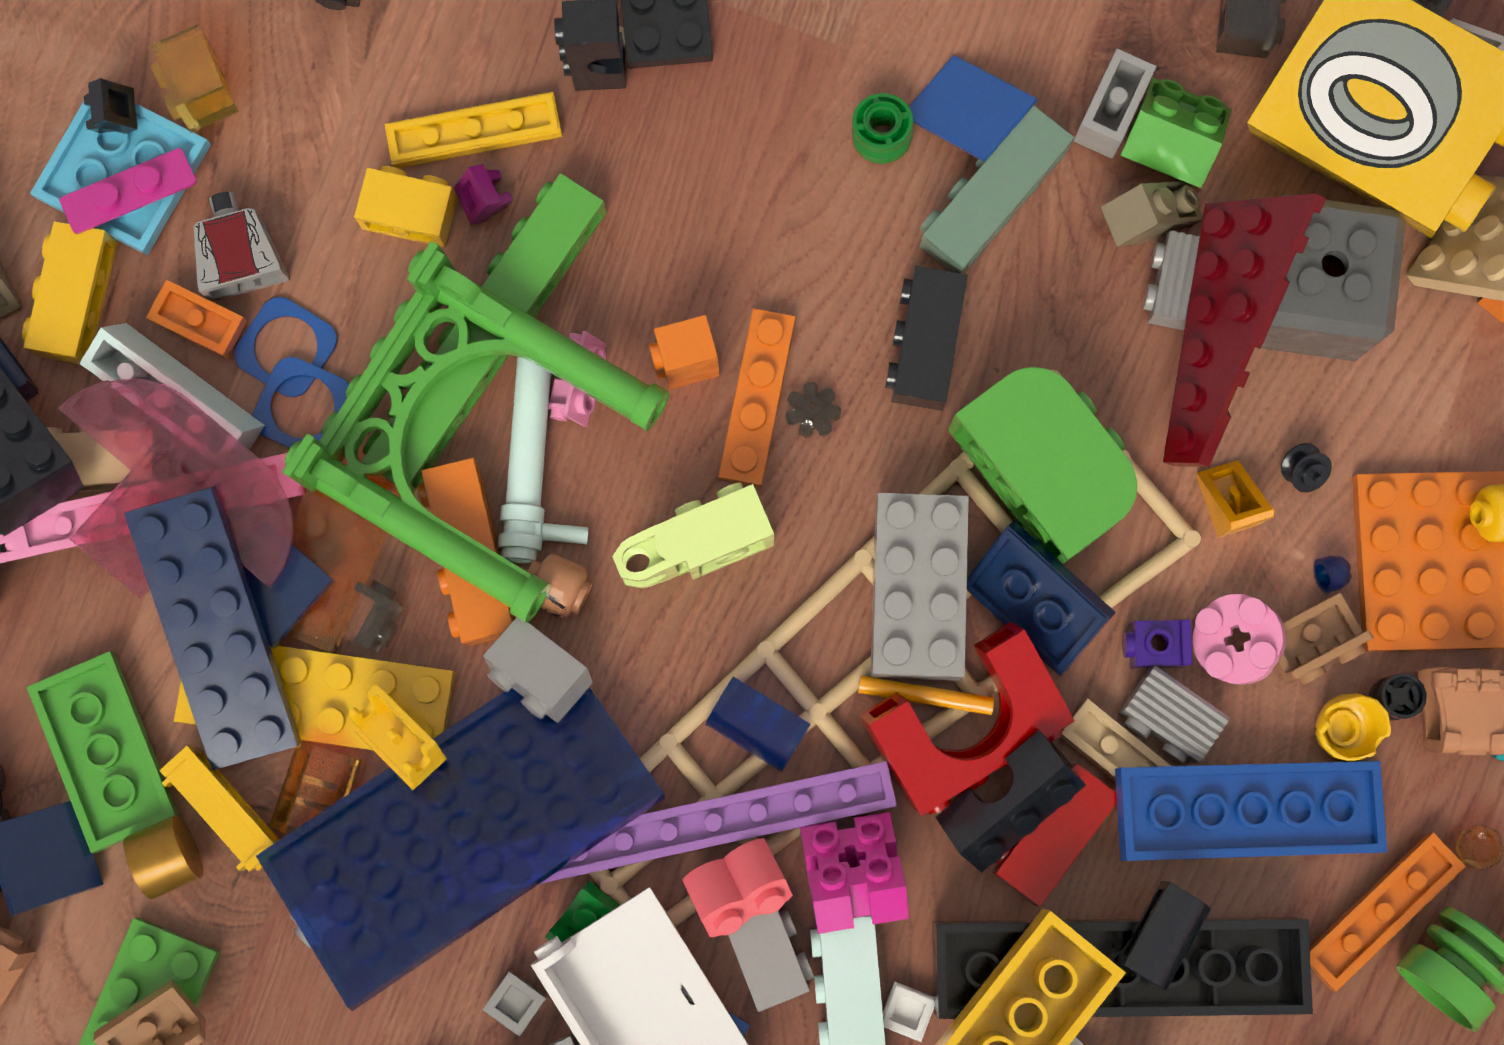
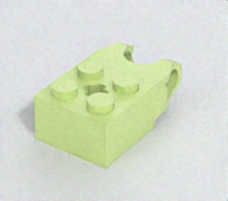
(699, 538)

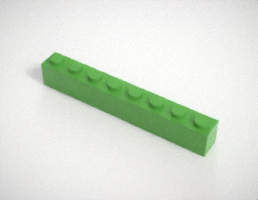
(523, 277)

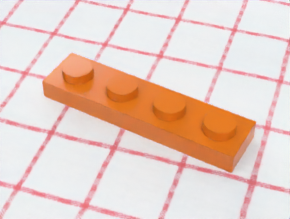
(757, 398)
(1383, 911)

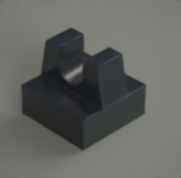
(111, 107)

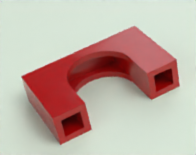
(1026, 704)

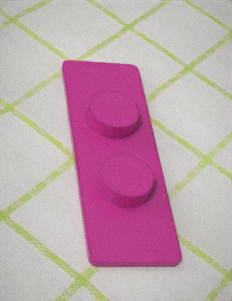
(127, 191)

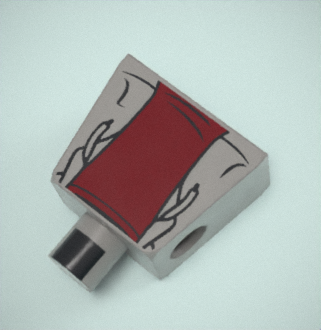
(234, 251)

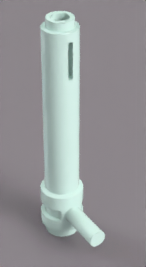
(523, 512)

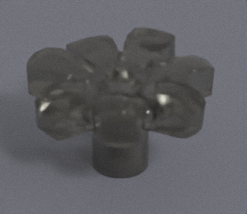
(809, 418)

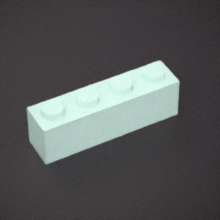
(125, 353)
(849, 985)

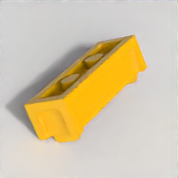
(220, 806)

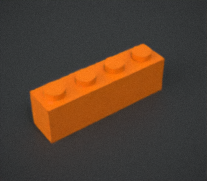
(459, 498)

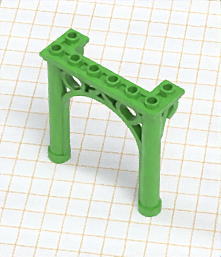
(437, 283)

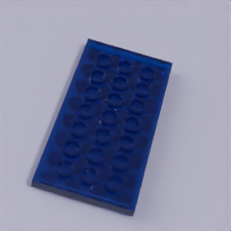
(412, 871)

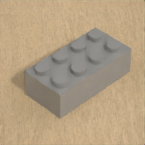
(919, 587)

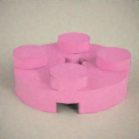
(1260, 653)

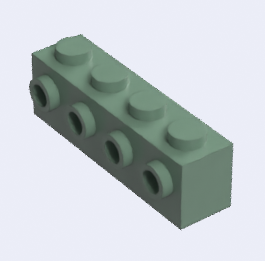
(995, 192)

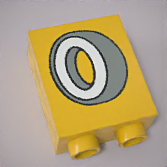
(1390, 108)

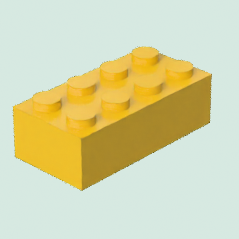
(1038, 990)

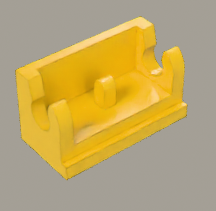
(396, 738)

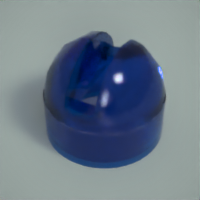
(1332, 573)

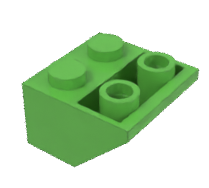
(1177, 131)

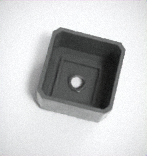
(1348, 312)

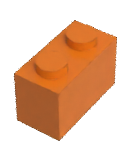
(684, 352)

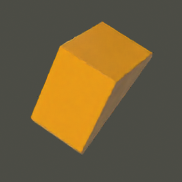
(1233, 499)

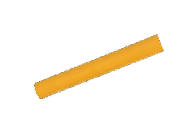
(927, 695)

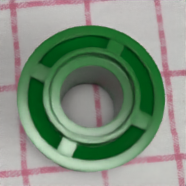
(882, 110)

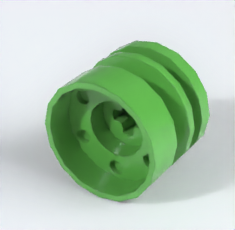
(1456, 974)

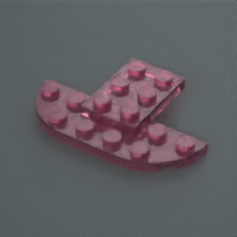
(171, 453)

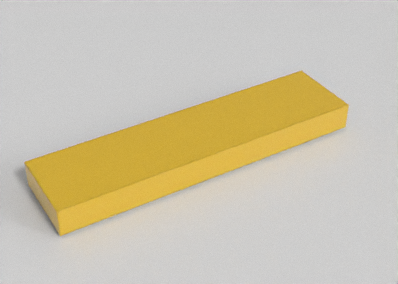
(473, 130)

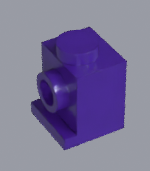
(1178, 644)

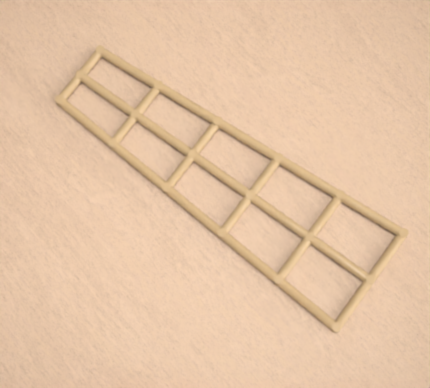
(818, 711)

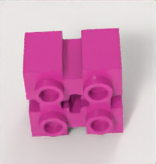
(854, 873)

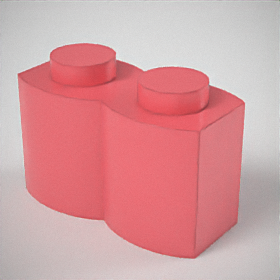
(737, 888)

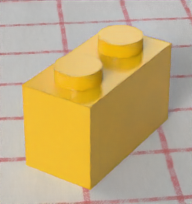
(406, 206)

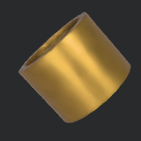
(163, 857)

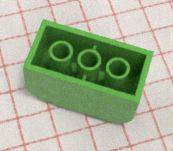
(1048, 459)

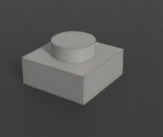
(515, 1003)

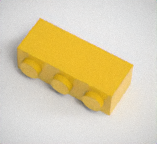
(69, 293)

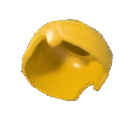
(1352, 726)

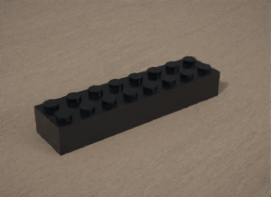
(1228, 970)

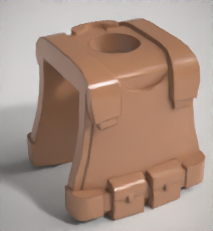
(1463, 710)

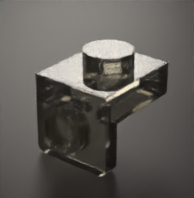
(380, 624)

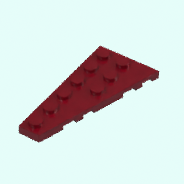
(1231, 306)

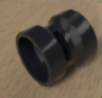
(1406, 695)

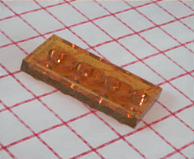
(344, 549)

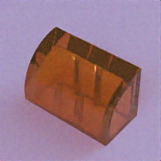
(312, 784)

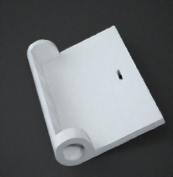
(625, 982)

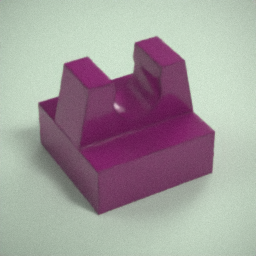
(478, 193)

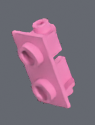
(569, 401)

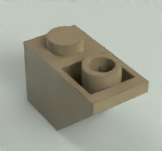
(1151, 212)

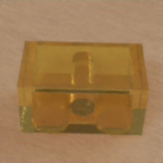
(193, 79)

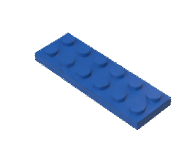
(1250, 810)

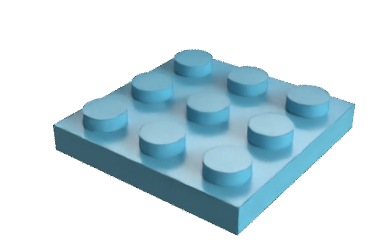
(91, 156)

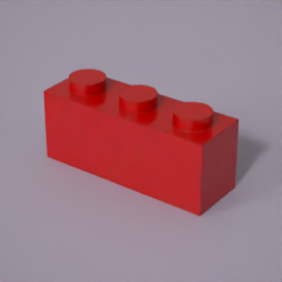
(1045, 855)

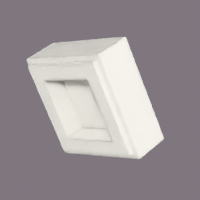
(908, 1011)

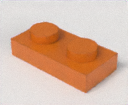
(196, 319)

